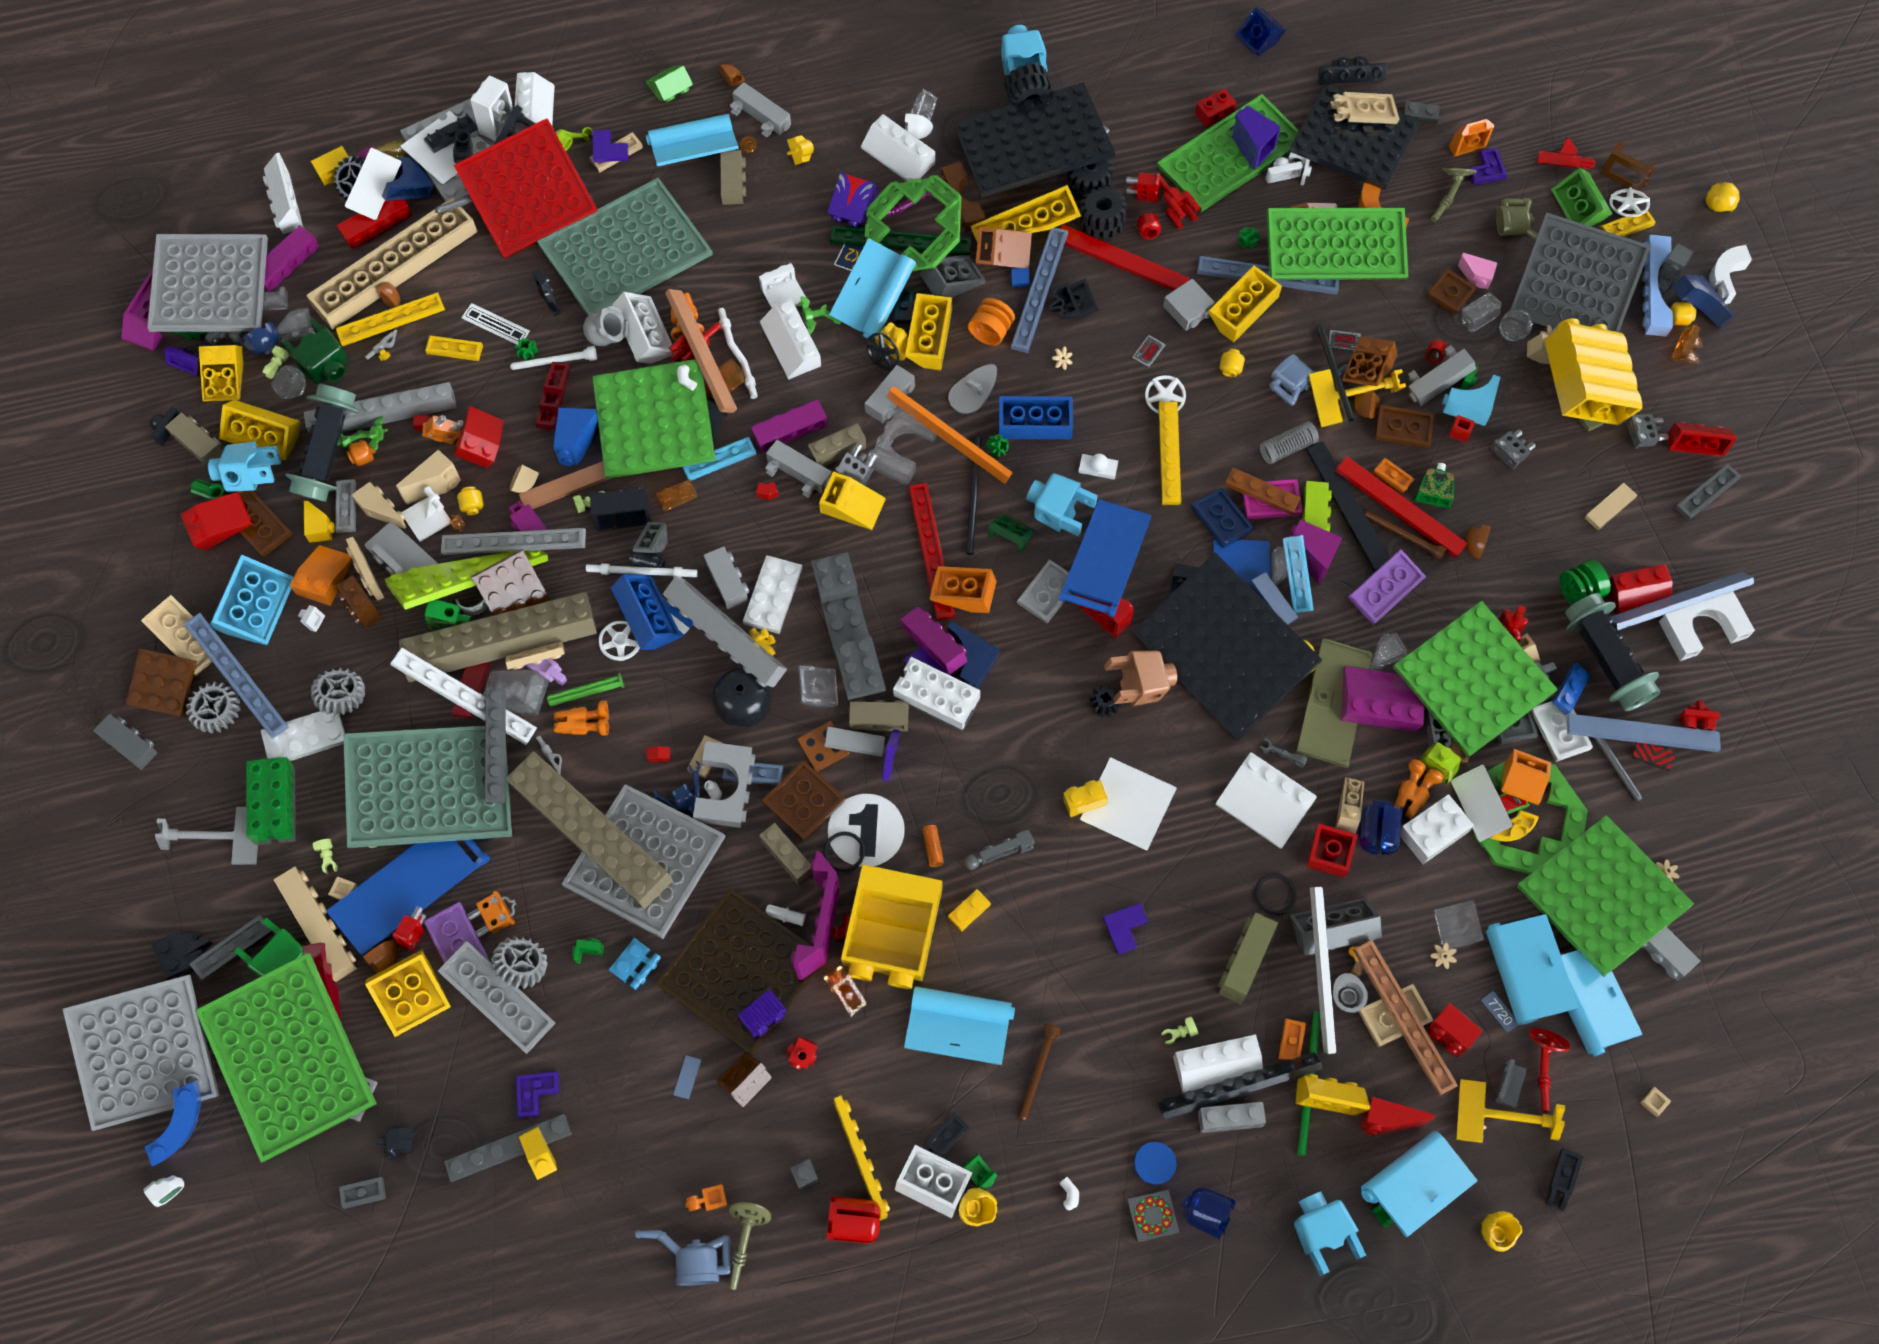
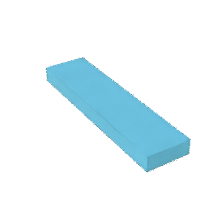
(724, 457)
(1298, 574)

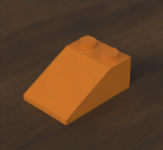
(320, 574)
(964, 588)

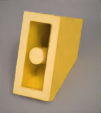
(316, 524)
(538, 1153)

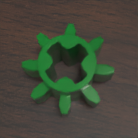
(1248, 237)
(526, 348)
(997, 445)

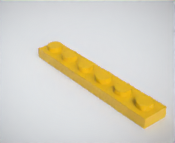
(390, 319)
(1169, 453)
(858, 1148)

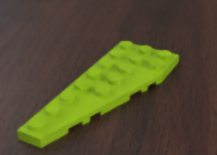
(442, 579)

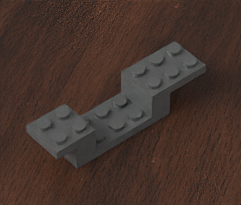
(847, 626)

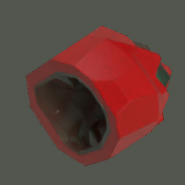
(1436, 351)

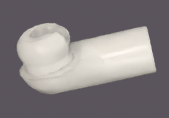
(682, 373)
(713, 790)
(1072, 1194)

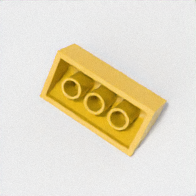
(1244, 303)
(929, 330)
(250, 423)

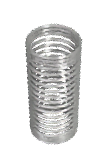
(1271, 448)

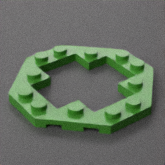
(914, 190)
(1573, 826)

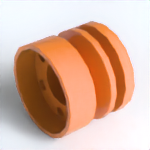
(991, 321)

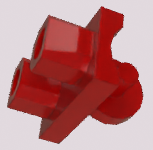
(1699, 714)

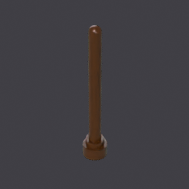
(1436, 551)
(1050, 1034)

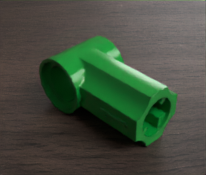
(207, 490)

